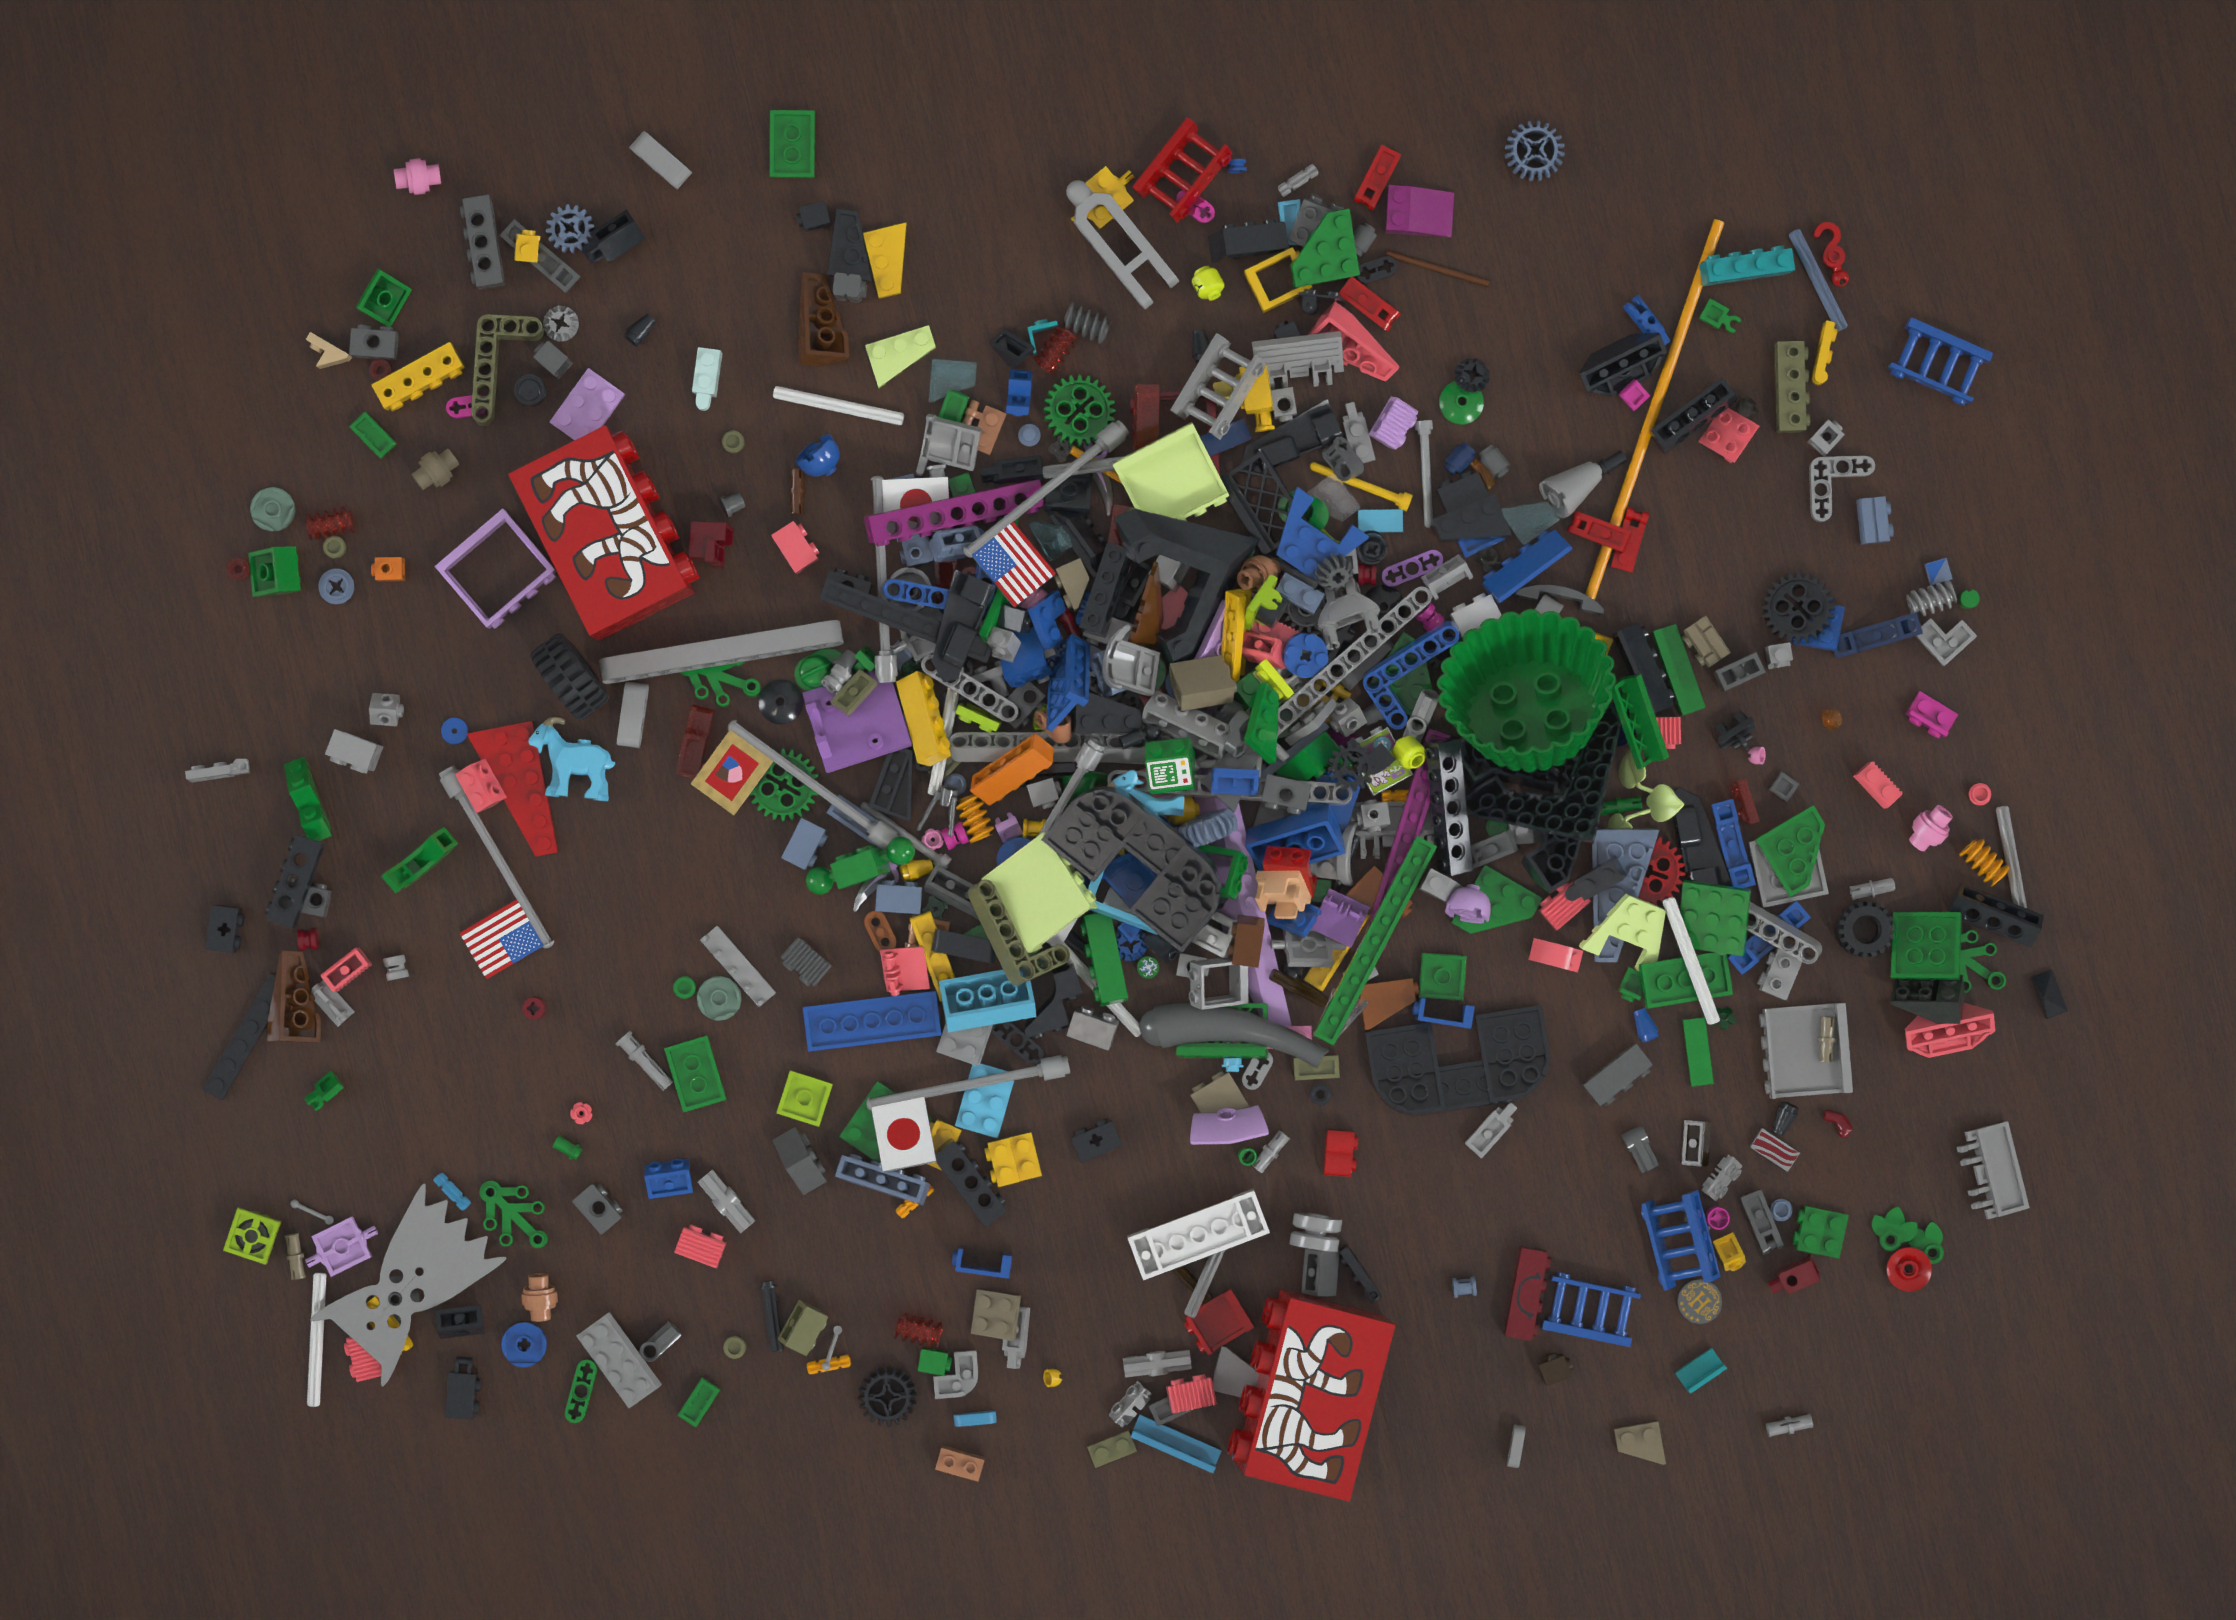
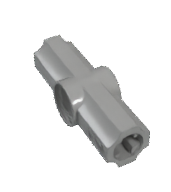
(1423, 711)
(726, 1201)
(1157, 1363)

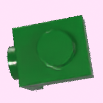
(1631, 985)

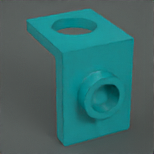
(1039, 326)

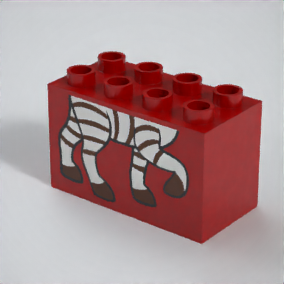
(605, 532)
(1311, 1394)

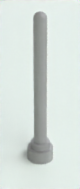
(1424, 429)
(939, 859)

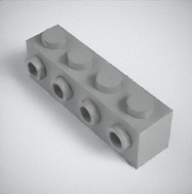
(1203, 730)

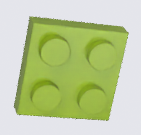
(969, 712)
(804, 1098)

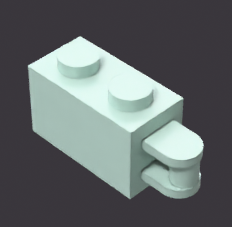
(706, 376)

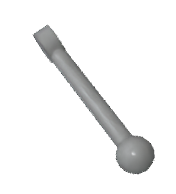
(328, 1219)
(837, 1331)

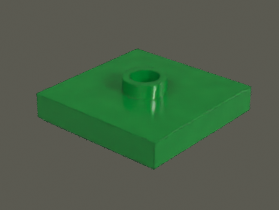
(1442, 976)

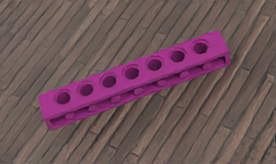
(877, 523)

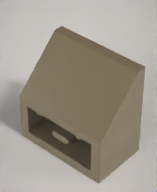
(1074, 581)

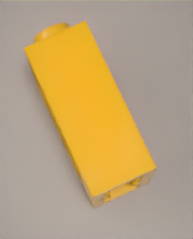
(1257, 288)

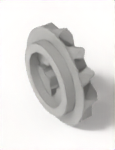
(563, 333)

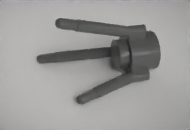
(947, 798)

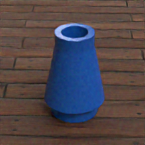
(1645, 1026)

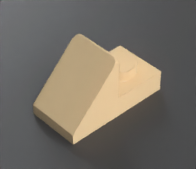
(331, 355)

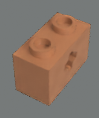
(960, 1463)

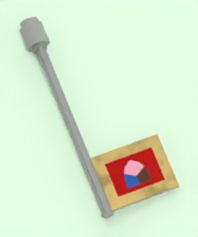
(743, 761)

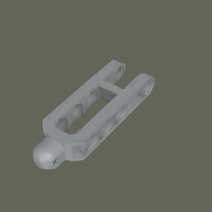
(1085, 200)

